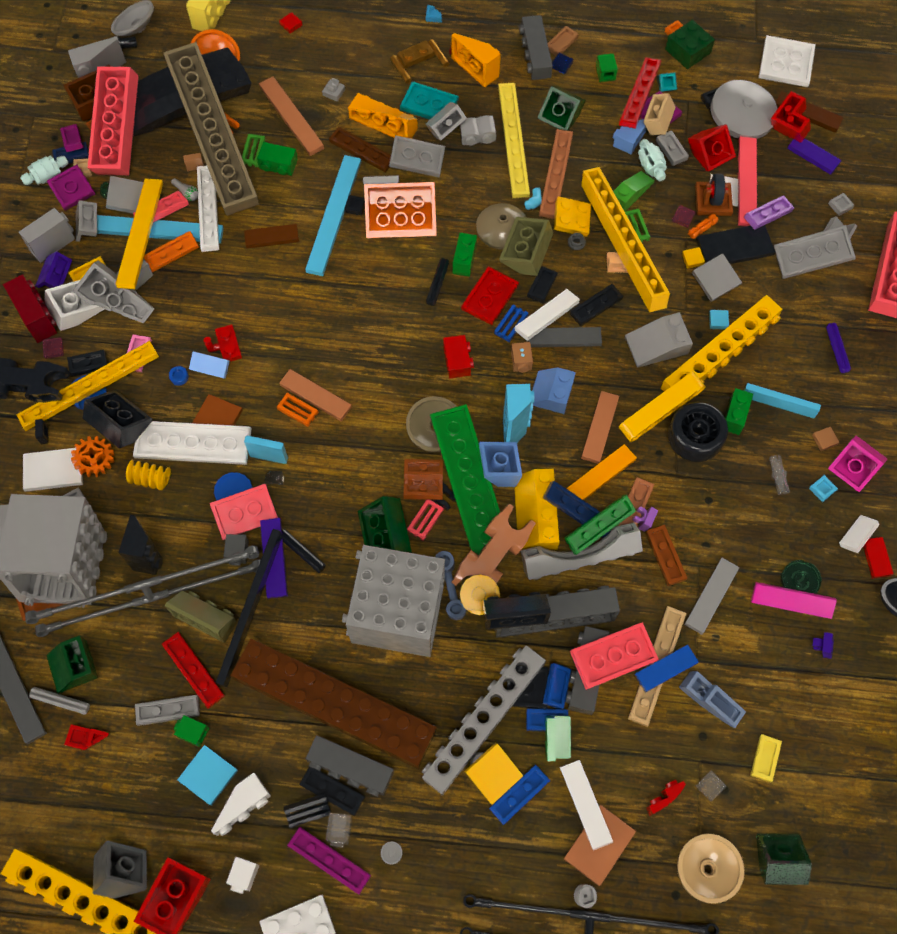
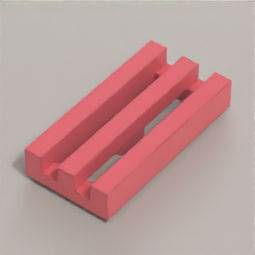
(416, 533)

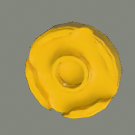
(475, 590)

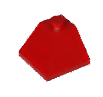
(712, 147)

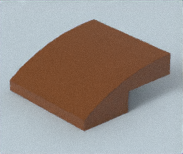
(423, 479)

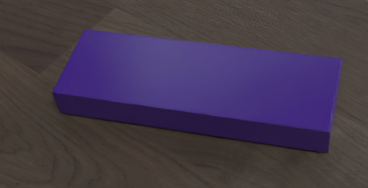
(815, 155)

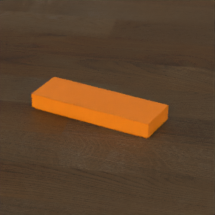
(171, 251)

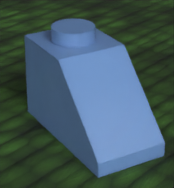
(628, 138)

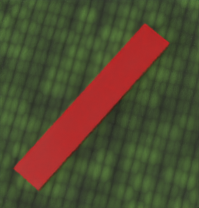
(640, 93)

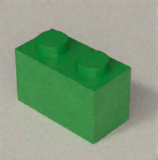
(277, 158)
(464, 254)
(738, 410)

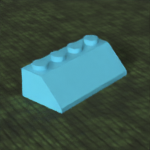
(517, 411)

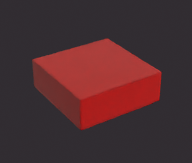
(290, 22)

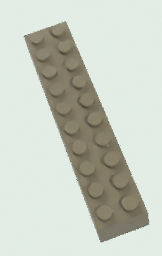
(211, 128)

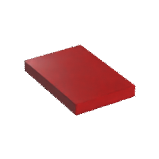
(490, 295)

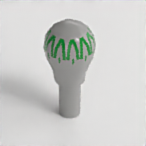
(188, 191)

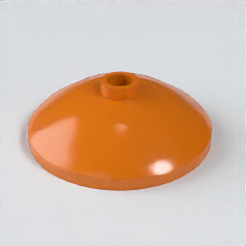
(214, 40)

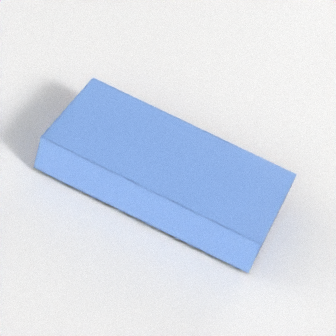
(209, 364)

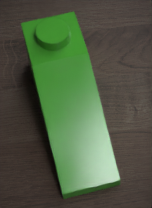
(632, 189)

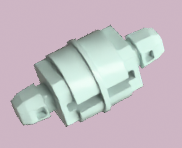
(652, 160)
(43, 170)

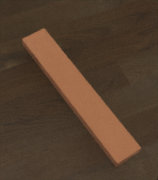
(291, 116)
(556, 172)

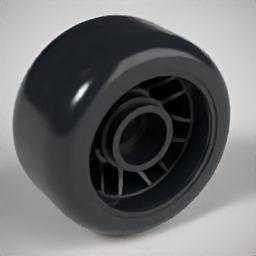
(699, 419)

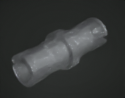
(779, 474)

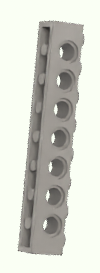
(524, 657)

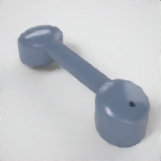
(454, 608)

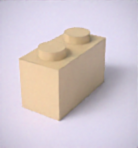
(659, 114)

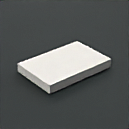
(50, 470)

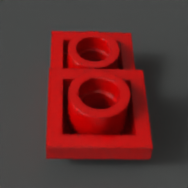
(671, 792)

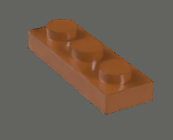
(666, 555)

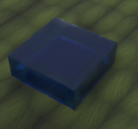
(562, 63)

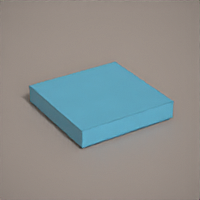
(266, 449)
(207, 775)

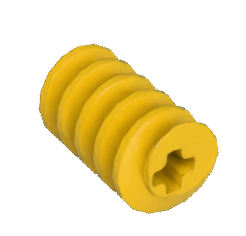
(146, 476)

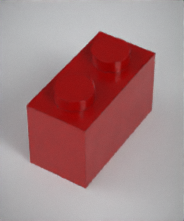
(457, 356)

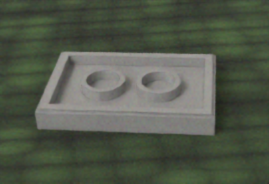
(417, 156)

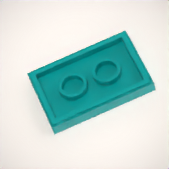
(425, 100)

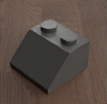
(119, 870)

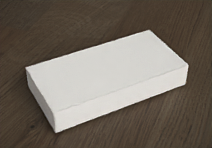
(859, 534)

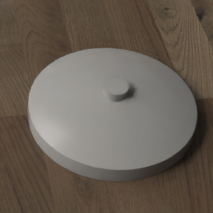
(743, 108)

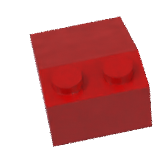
(171, 898)

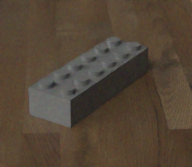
(573, 611)

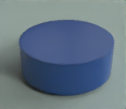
(178, 375)

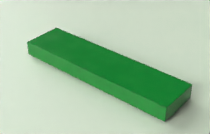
(600, 524)

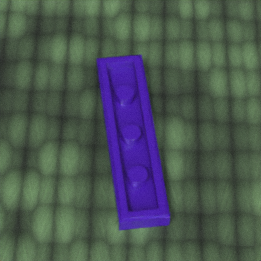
(276, 582)

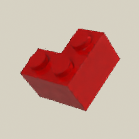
(789, 117)

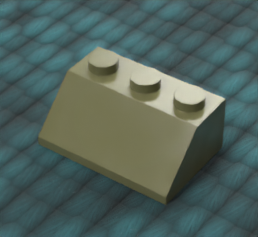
(527, 245)
(202, 615)

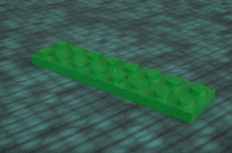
(465, 472)

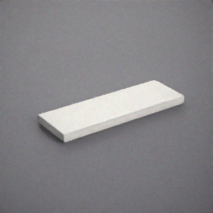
(193, 443)

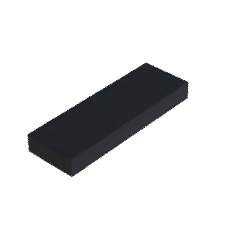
(596, 304)
(335, 792)

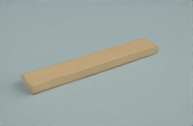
(664, 645)

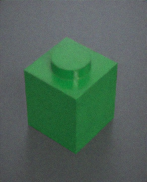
(606, 67)
(191, 731)

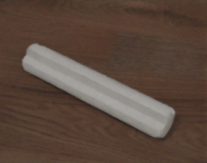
(59, 700)

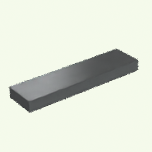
(567, 337)

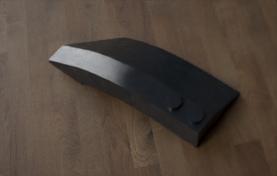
(160, 102)

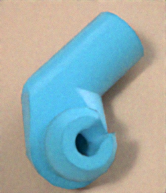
(534, 201)

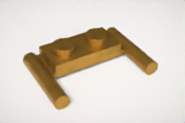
(416, 55)

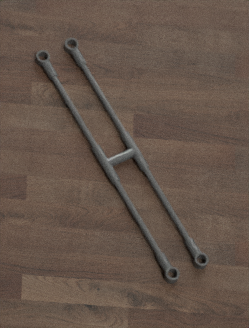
(43, 629)

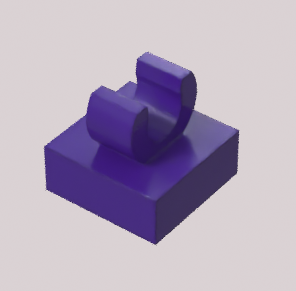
(825, 645)

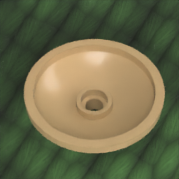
(725, 866)

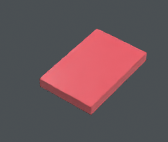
(243, 511)

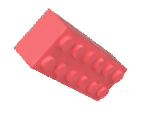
(113, 121)
(885, 285)

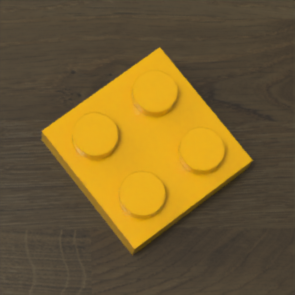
(572, 216)

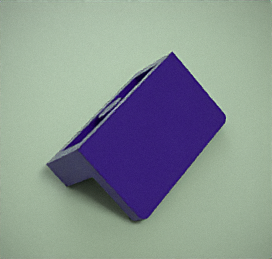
(54, 270)

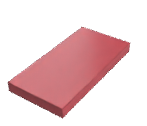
(614, 655)

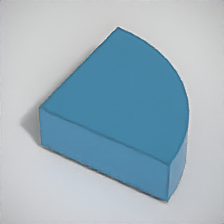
(433, 15)

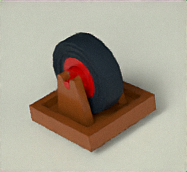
(714, 197)

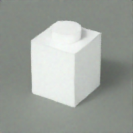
(242, 875)

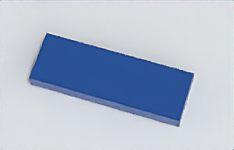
(666, 668)
(519, 794)

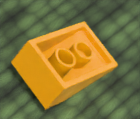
(476, 58)

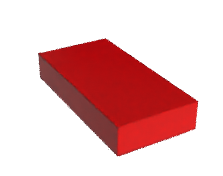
(878, 558)

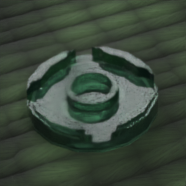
(801, 577)

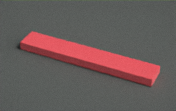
(747, 177)

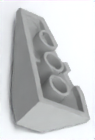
(100, 289)

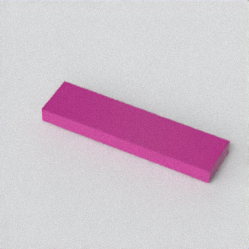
(793, 600)

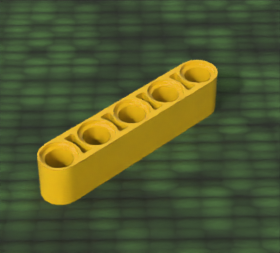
(662, 407)

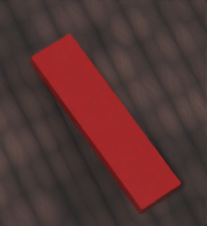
(193, 670)

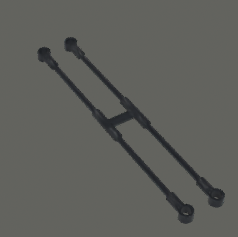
(588, 916)

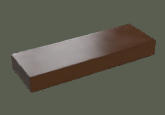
(271, 236)

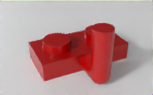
(226, 343)

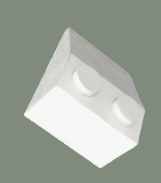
(67, 307)

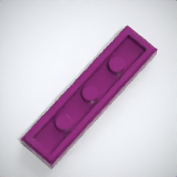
(329, 860)

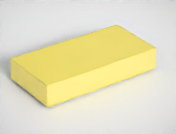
(766, 758)

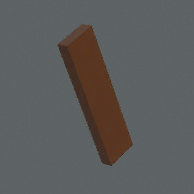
(817, 115)
(361, 149)

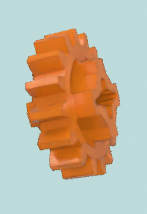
(101, 459)

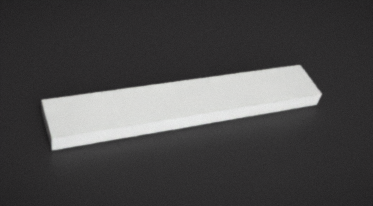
(207, 211)

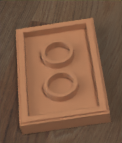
(599, 862)

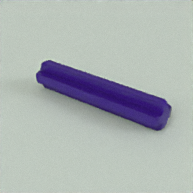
(838, 348)

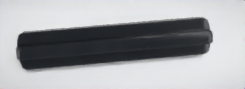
(437, 281)
(302, 551)

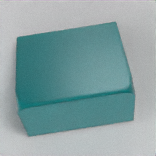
(667, 82)

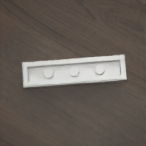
(547, 314)
(586, 805)

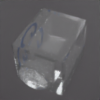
(338, 829)

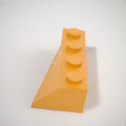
(382, 117)

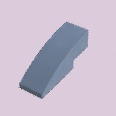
(712, 698)

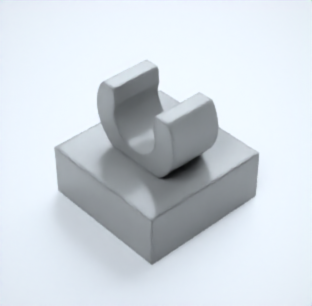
(333, 89)

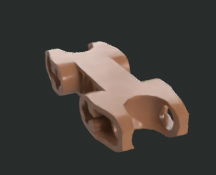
(502, 539)

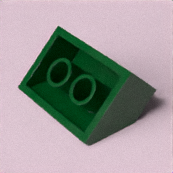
(384, 525)

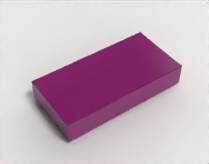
(71, 138)

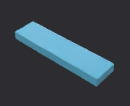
(783, 401)

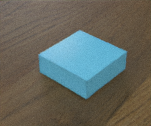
(719, 319)
(823, 488)

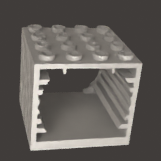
(51, 549)
(395, 600)

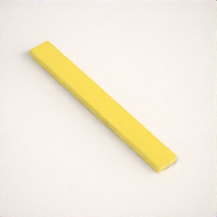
(513, 140)

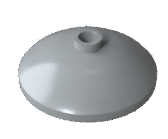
(133, 19)

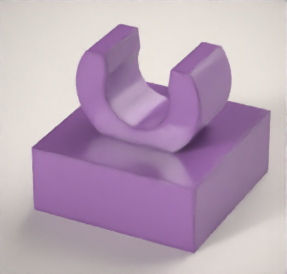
(647, 518)

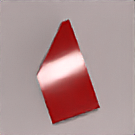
(83, 738)

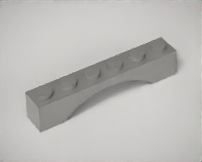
(619, 542)

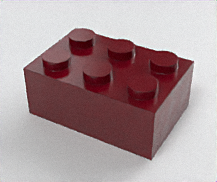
(31, 308)

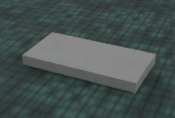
(814, 252)

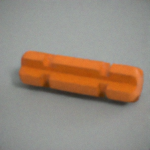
(703, 226)

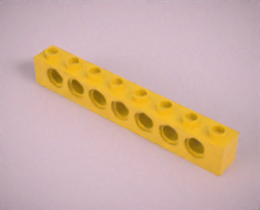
(764, 308)
(15, 873)

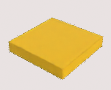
(493, 773)

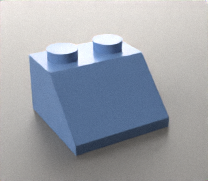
(553, 389)
(501, 463)

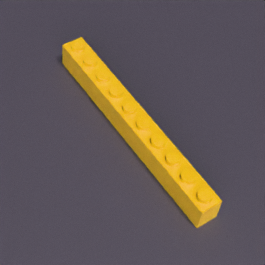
(625, 240)

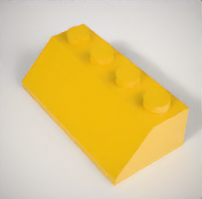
(533, 507)

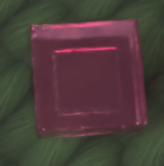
(683, 216)
(53, 348)

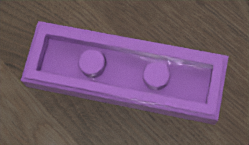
(769, 212)

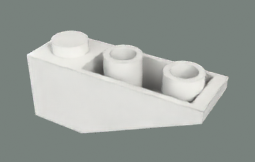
(244, 798)

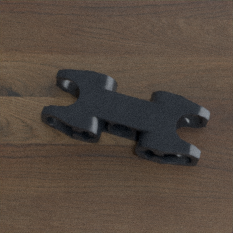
(34, 382)

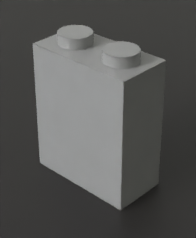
(47, 234)

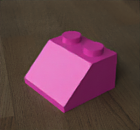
(857, 463)

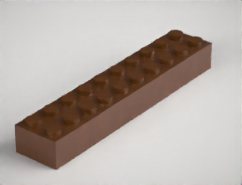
(334, 703)

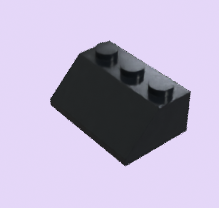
(115, 418)
(139, 549)
(516, 611)

